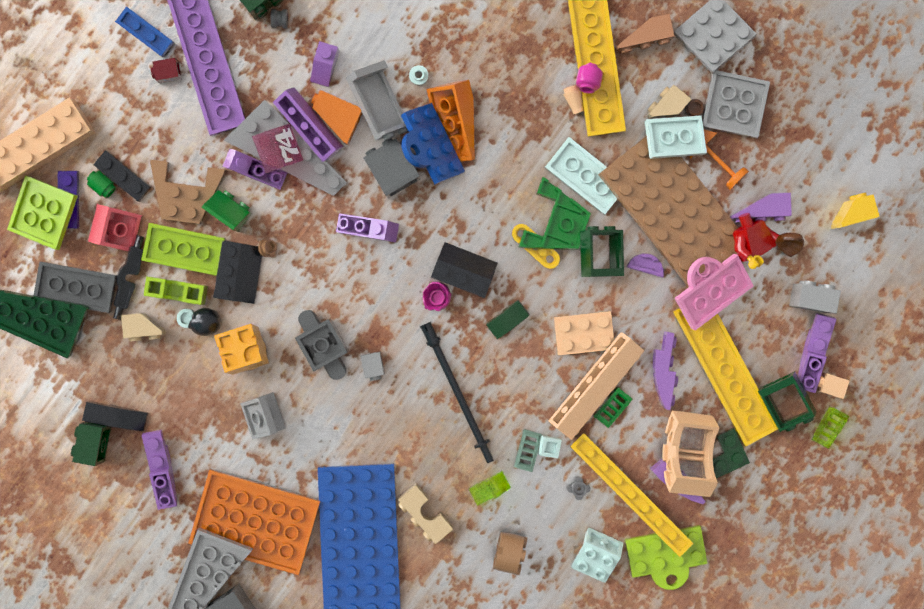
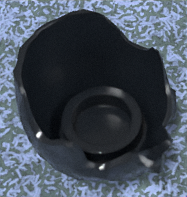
(205, 322)

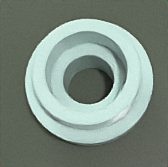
(418, 81)

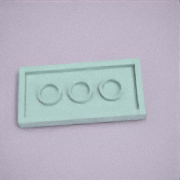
(580, 173)

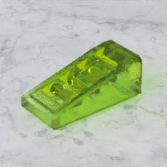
(824, 424)

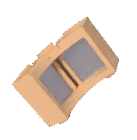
(690, 453)

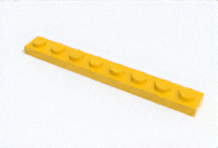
(632, 495)

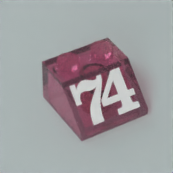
(277, 148)

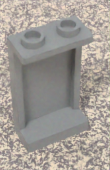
(377, 101)

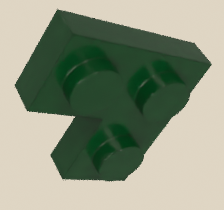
(732, 456)

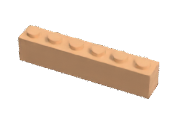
(596, 385)

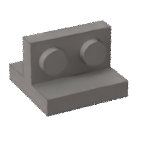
(263, 416)

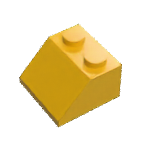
(856, 210)

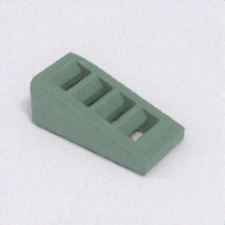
(517, 464)

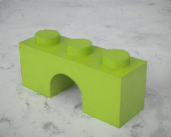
(175, 290)

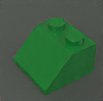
(227, 210)

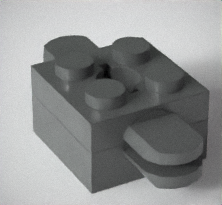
(322, 344)

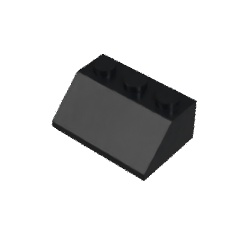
(464, 270)
(238, 272)

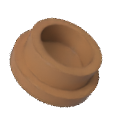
(267, 247)

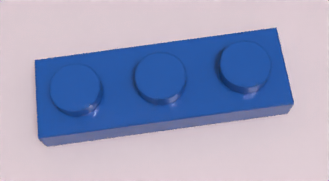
(144, 32)

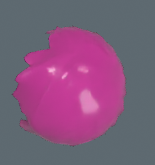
(436, 296)

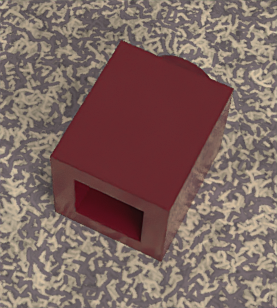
(166, 70)

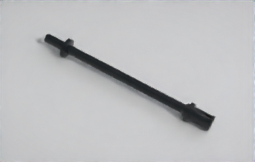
(433, 342)

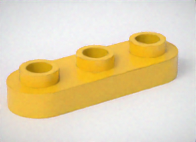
(540, 254)

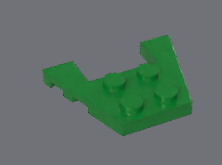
(563, 224)

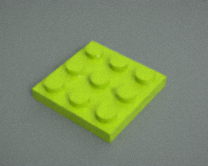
(42, 212)

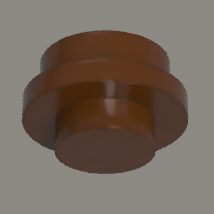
(694, 108)

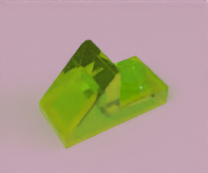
(489, 488)

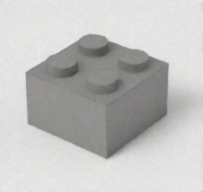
(815, 298)

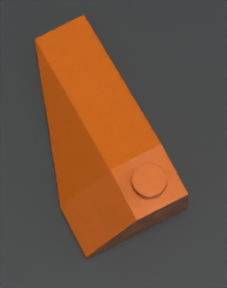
(456, 112)

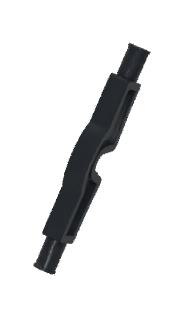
(125, 287)

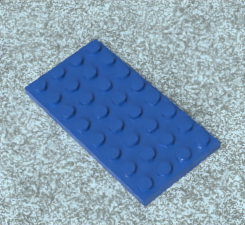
(359, 537)

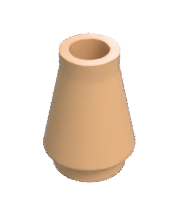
(574, 98)

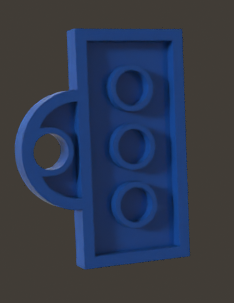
(430, 144)

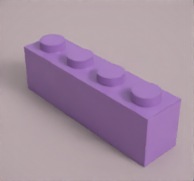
(308, 124)

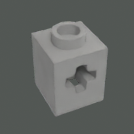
(372, 365)

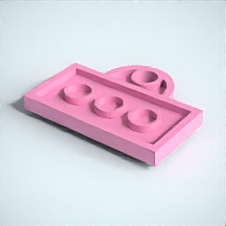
(712, 289)

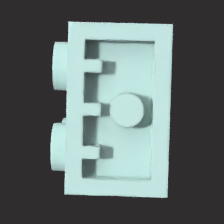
(598, 555)

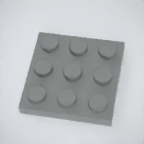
(715, 34)
(735, 104)

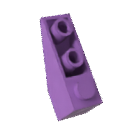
(253, 169)
(772, 205)
(367, 227)

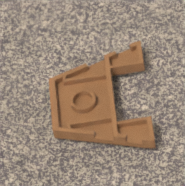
(183, 201)

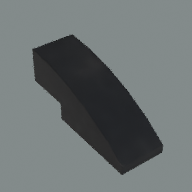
(114, 416)

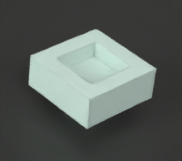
(549, 446)

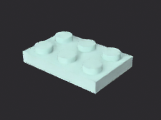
(675, 137)

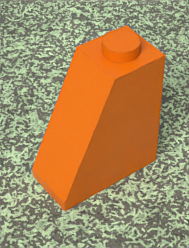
(337, 114)

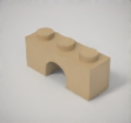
(434, 527)

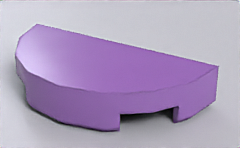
(647, 263)

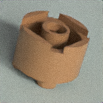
(510, 553)

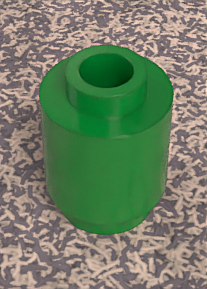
(101, 184)

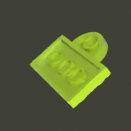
(653, 556)

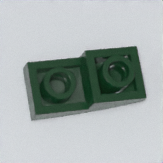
(508, 319)

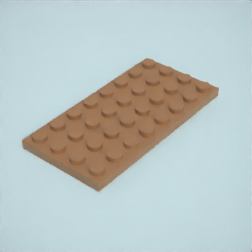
(671, 208)

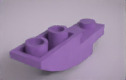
(814, 351)
(663, 378)
(160, 469)

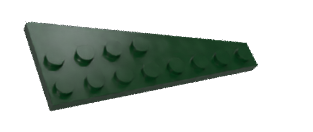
(42, 320)

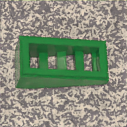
(627, 398)

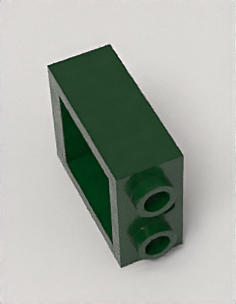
(616, 252)
(779, 384)

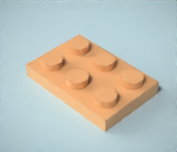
(583, 333)

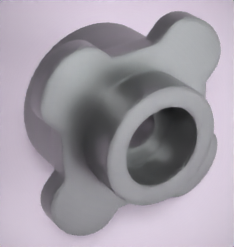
(579, 493)

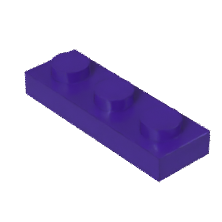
(70, 182)

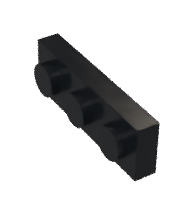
(122, 176)

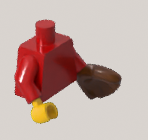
(756, 239)

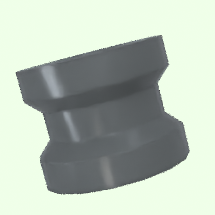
(279, 18)

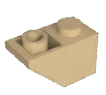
(670, 104)
(140, 325)

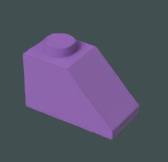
(324, 64)

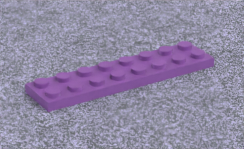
(207, 64)

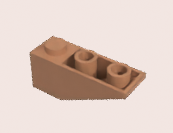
(653, 31)

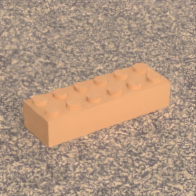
(42, 141)

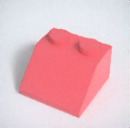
(114, 228)

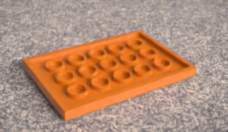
(258, 516)

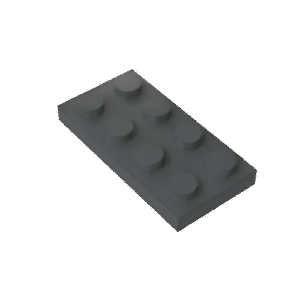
(75, 286)

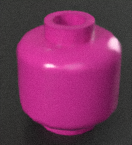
(589, 78)

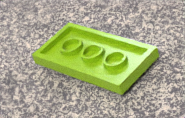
(182, 249)

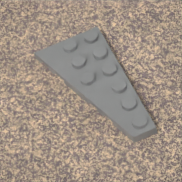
(309, 170)
(207, 569)

